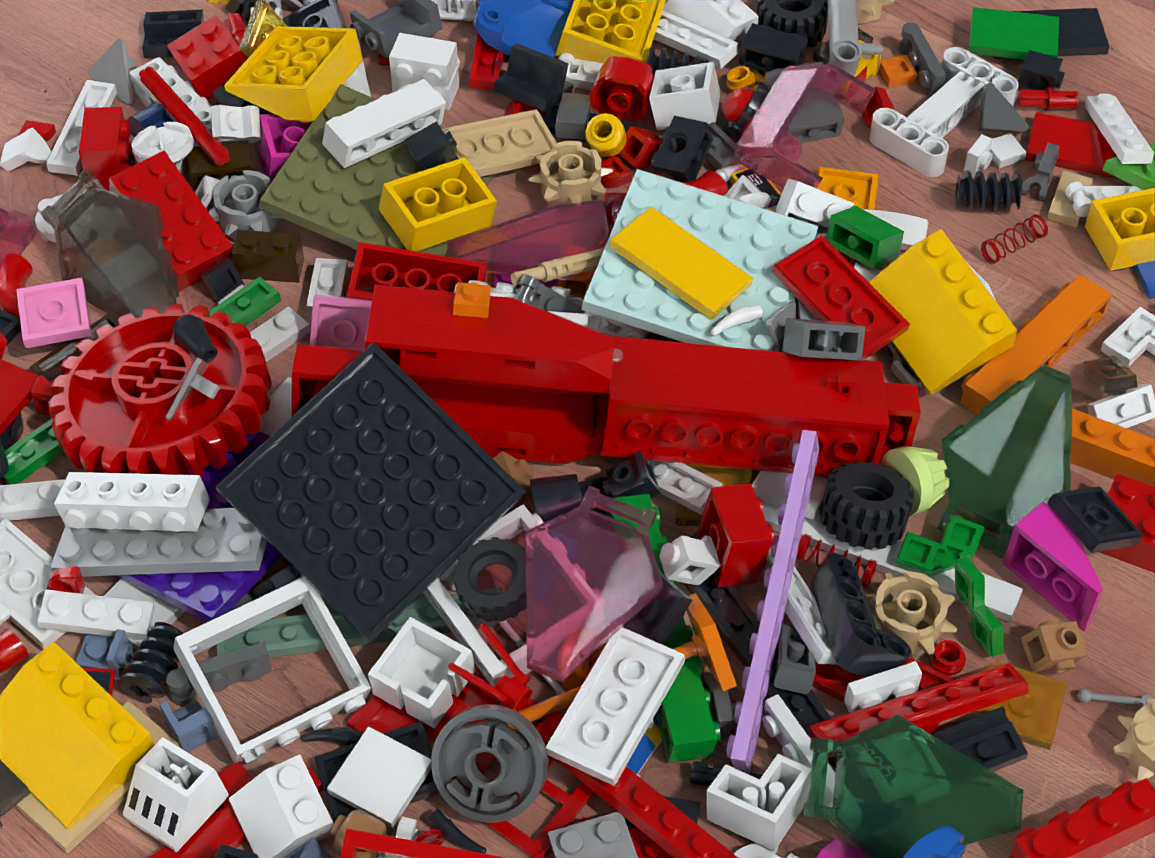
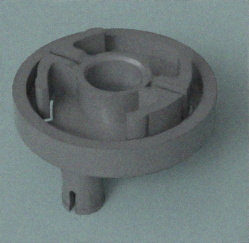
(521, 770)

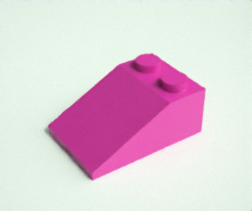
(278, 141)
(1054, 564)

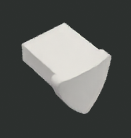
(24, 148)
(748, 193)

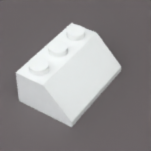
(722, 17)

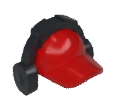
(741, 108)

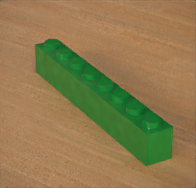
(685, 711)

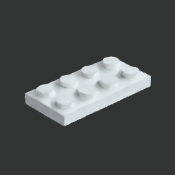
(23, 582)
(615, 705)

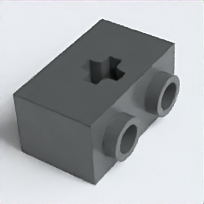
(823, 339)

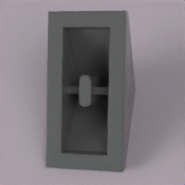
(998, 113)

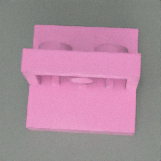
(54, 312)
(339, 322)

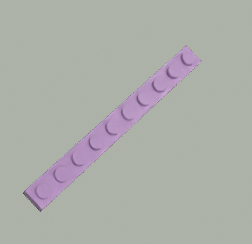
(771, 610)

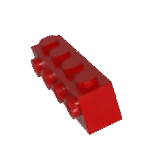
(1095, 828)

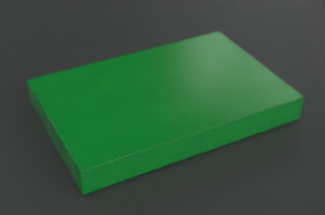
(1012, 33)

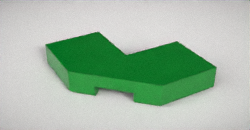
(932, 558)
(984, 625)

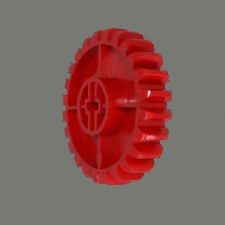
(122, 385)

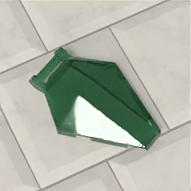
(1010, 456)
(904, 784)

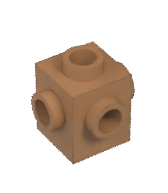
(1054, 646)

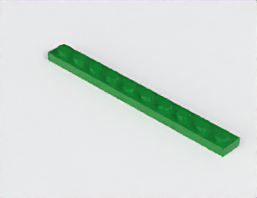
(42, 445)

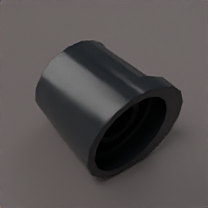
(555, 495)

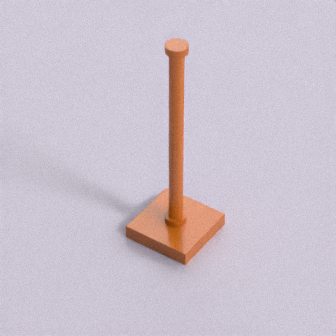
(704, 643)

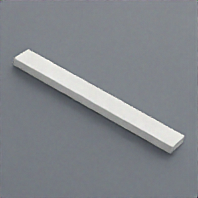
(1000, 596)

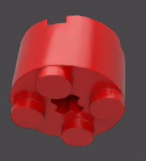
(622, 88)

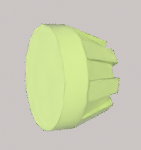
(923, 473)

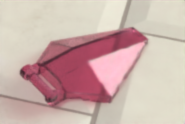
(539, 235)
(585, 581)

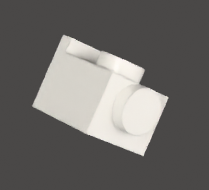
(689, 559)

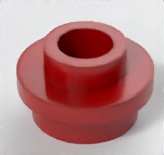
(950, 650)

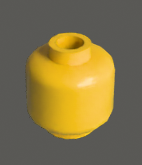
(606, 135)

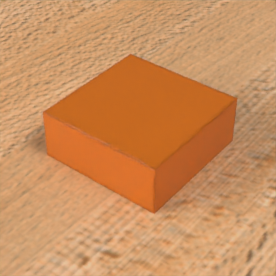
(897, 71)

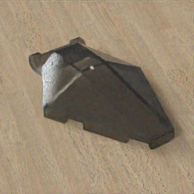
(113, 248)

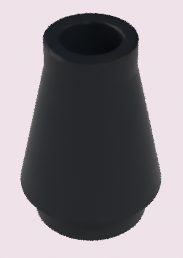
(193, 336)

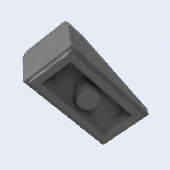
(573, 116)
(793, 662)

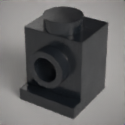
(632, 478)

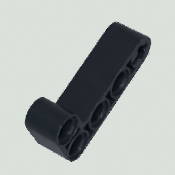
(850, 624)

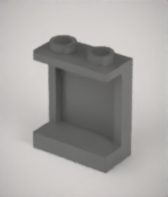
(408, 17)
(818, 116)

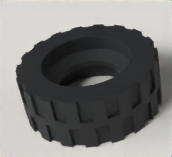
(474, 561)

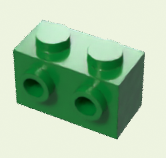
(865, 237)

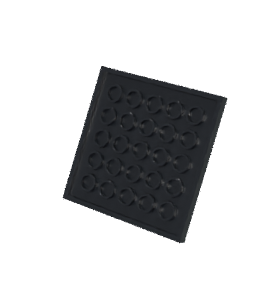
(371, 492)

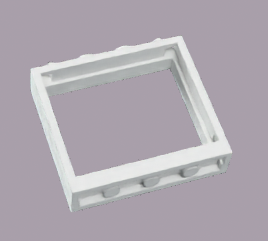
(249, 616)
(485, 660)

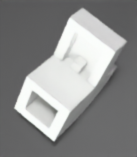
(235, 123)

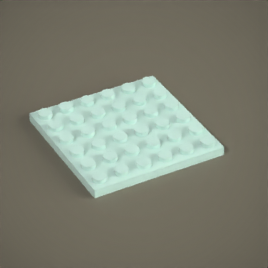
(736, 230)

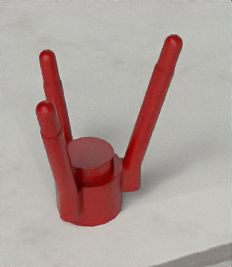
(508, 691)

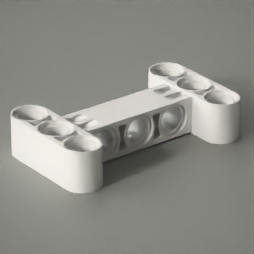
(919, 137)

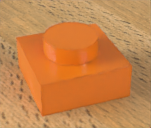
(472, 300)

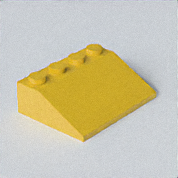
(610, 29)
(297, 70)
(948, 310)
(67, 736)

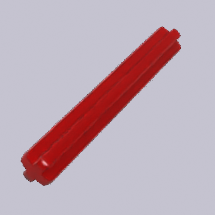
(184, 115)

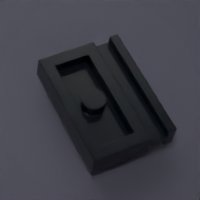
(986, 739)

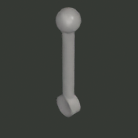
(1086, 695)

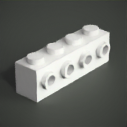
(198, 105)
(382, 123)
(132, 501)

